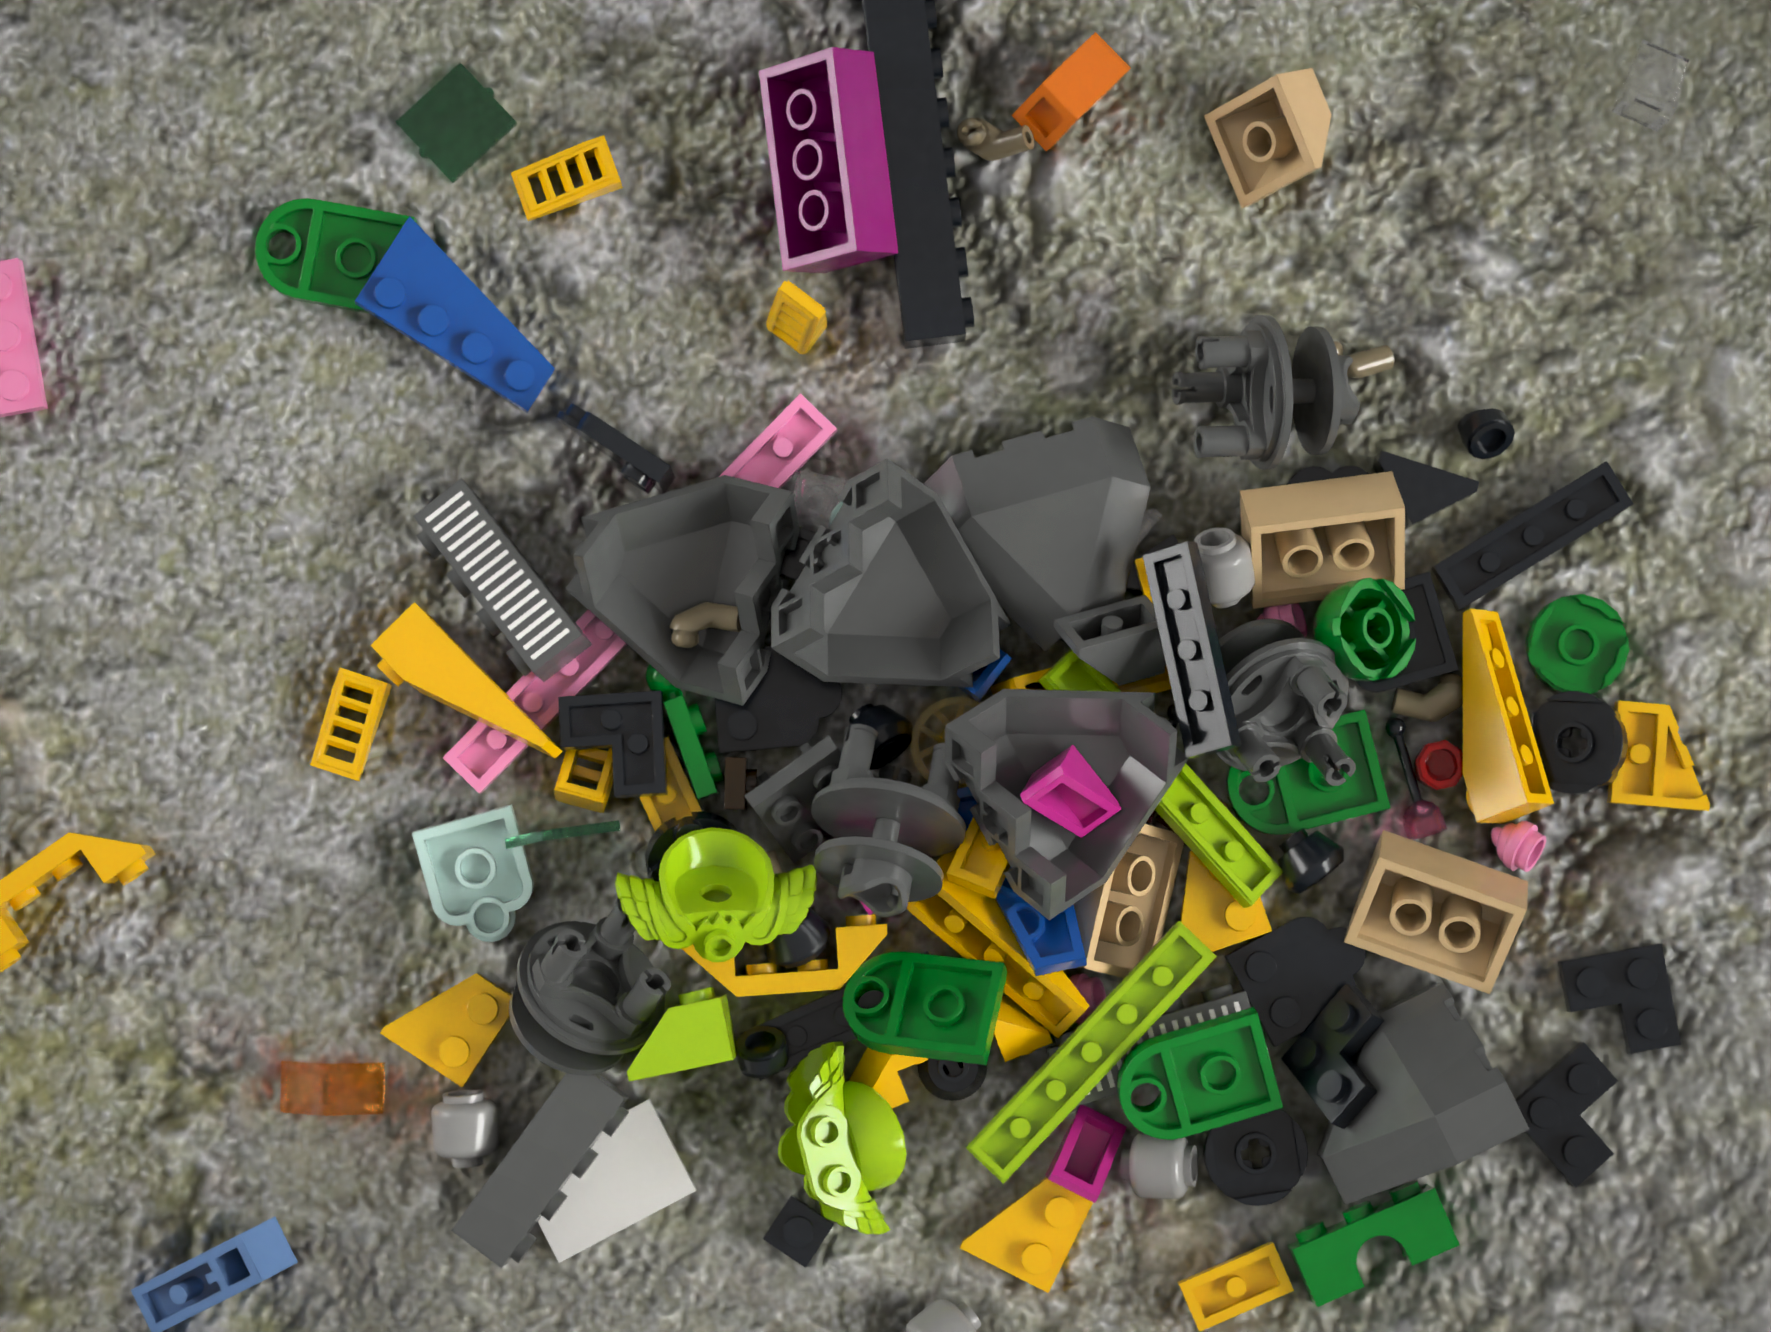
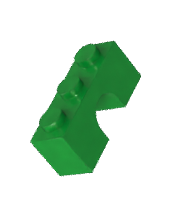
(1329, 1254)

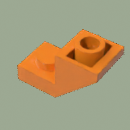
(1071, 91)

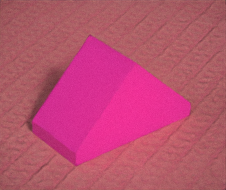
(1070, 793)
(1086, 1153)

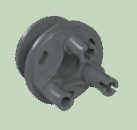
(1264, 392)
(1284, 700)
(885, 827)
(586, 994)

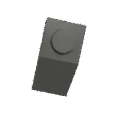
(1117, 639)

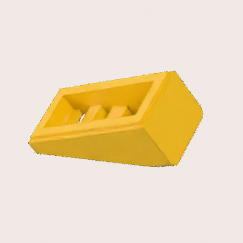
(577, 154)
(796, 318)
(332, 718)
(582, 796)

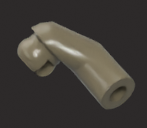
(991, 141)
(1368, 361)
(700, 617)
(1434, 704)

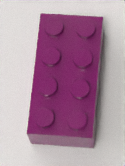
(828, 161)

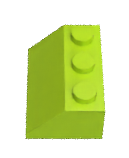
(688, 1036)

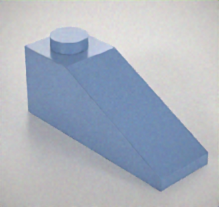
(214, 1276)

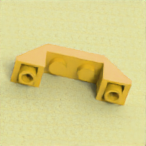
(109, 857)
(853, 947)
(1014, 1032)

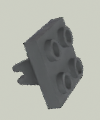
(788, 795)

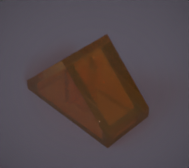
(332, 1088)

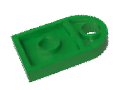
(333, 251)
(1304, 799)
(928, 1007)
(1203, 1077)

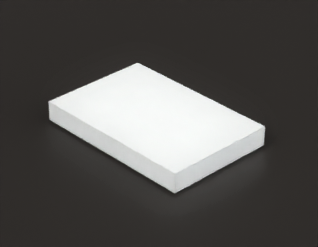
(627, 1182)

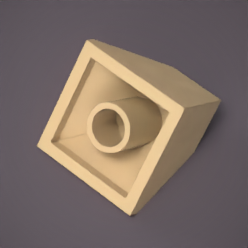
(1272, 134)

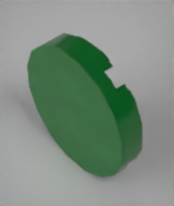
(1577, 644)

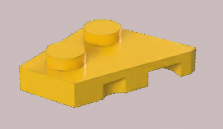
(1656, 761)
(1214, 913)
(454, 1027)
(1032, 1234)

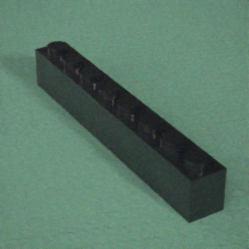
(918, 172)

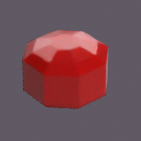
(1439, 765)

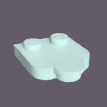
(473, 873)

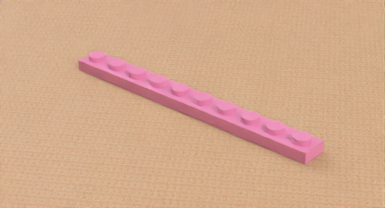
(769, 461)

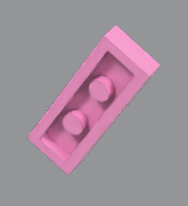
(19, 359)

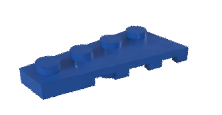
(447, 314)
(1045, 943)

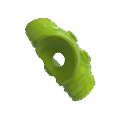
(717, 895)
(841, 1140)

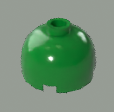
(1366, 628)

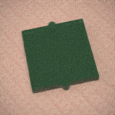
(456, 123)
(562, 834)

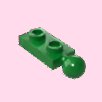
(687, 725)

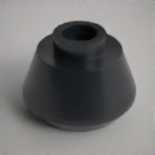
(892, 729)
(1308, 859)
(802, 945)
(957, 1084)

